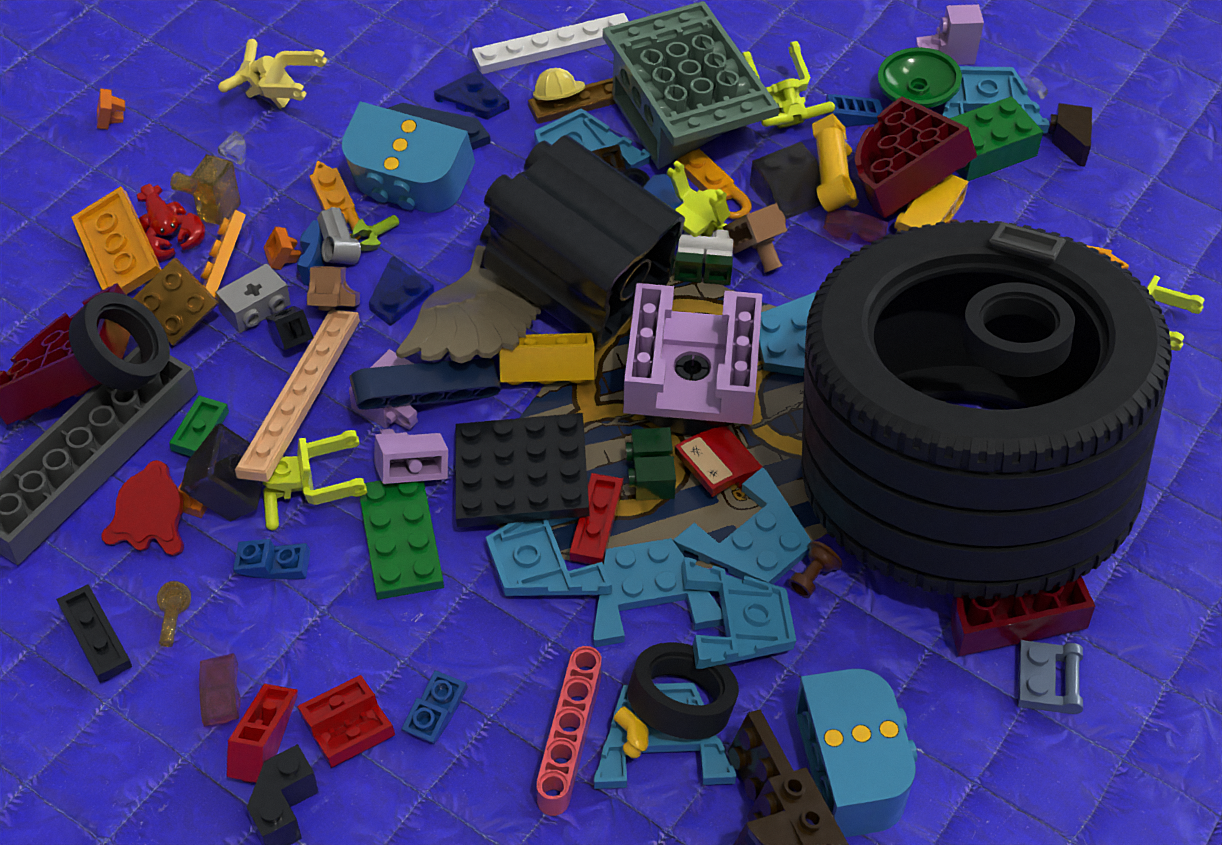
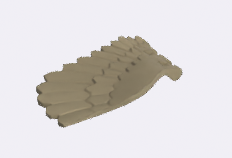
(470, 317)

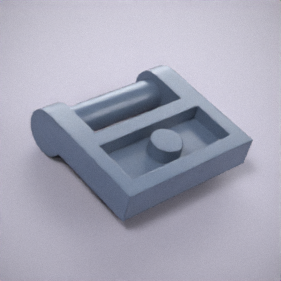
(1038, 676)

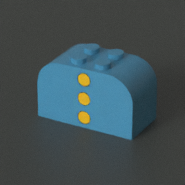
(407, 158)
(856, 748)

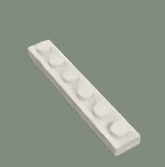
(543, 44)

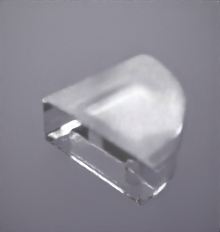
(1035, 86)
(234, 148)

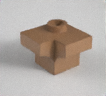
(329, 288)

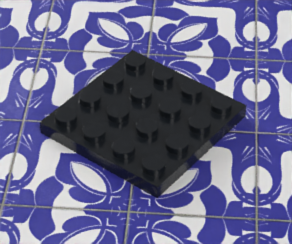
(521, 470)

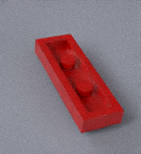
(595, 530)

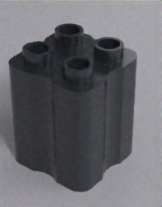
(578, 237)

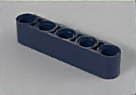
(424, 383)

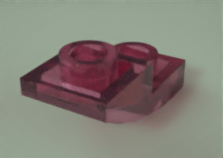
(845, 222)
(219, 690)

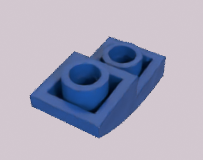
(311, 243)
(268, 561)
(435, 708)

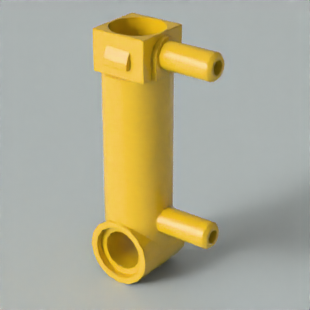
(832, 152)

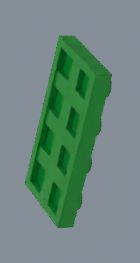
(400, 539)

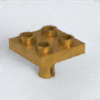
(176, 300)

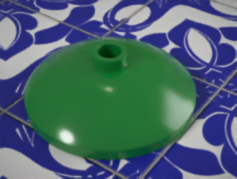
(920, 76)

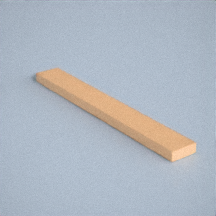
(297, 396)

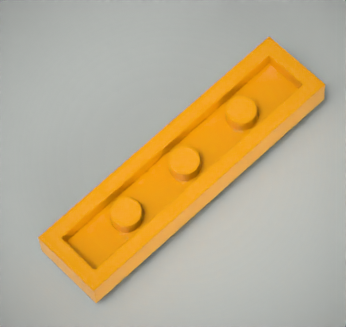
(221, 251)

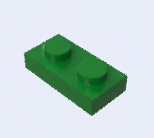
(197, 425)

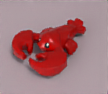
(164, 220)

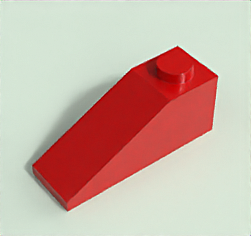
(259, 732)

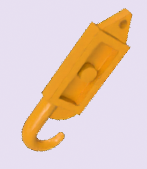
(708, 175)
(333, 193)

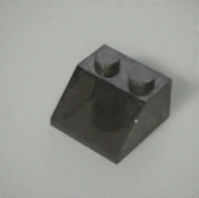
(787, 179)
(213, 479)

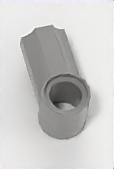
(337, 243)

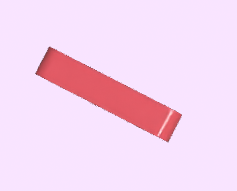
(569, 744)

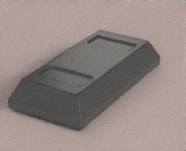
(1027, 243)

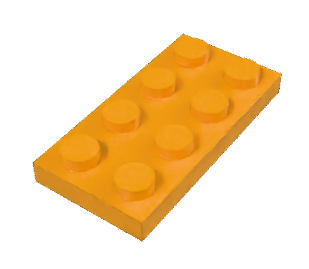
(116, 242)

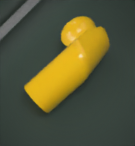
(636, 732)

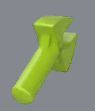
(372, 232)

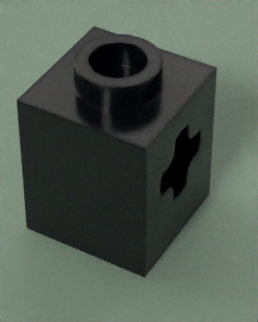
(289, 327)

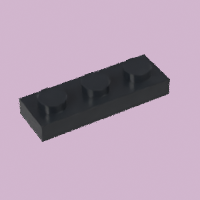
(94, 633)

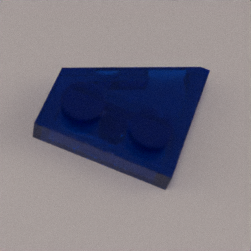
(474, 95)
(398, 292)

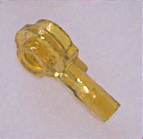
(172, 600)

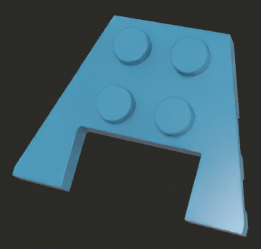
(988, 85)
(592, 135)
(784, 336)
(763, 545)
(532, 563)
(648, 577)
(753, 614)
(714, 763)

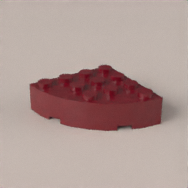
(909, 154)
(48, 370)
(1003, 622)

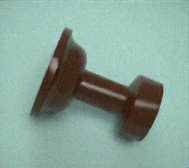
(821, 559)

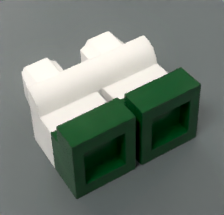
(713, 251)

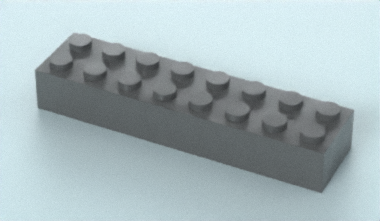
(82, 453)

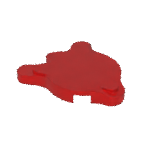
(148, 510)

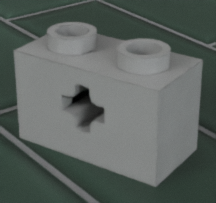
(253, 298)

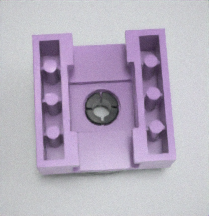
(677, 345)

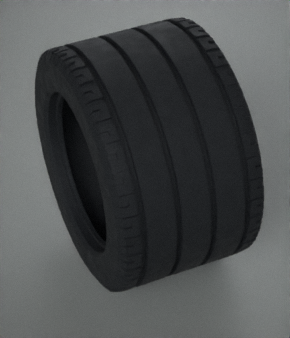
(964, 491)

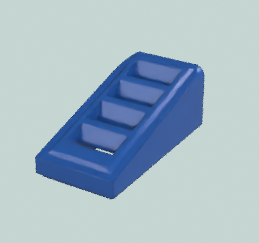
(848, 109)

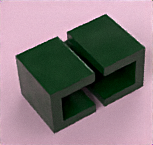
(652, 464)

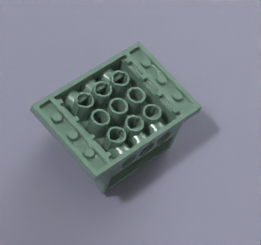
(683, 81)

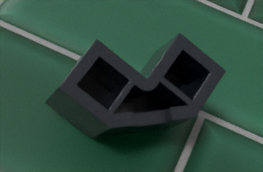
(280, 785)

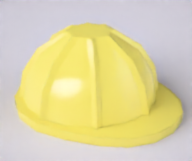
(556, 84)

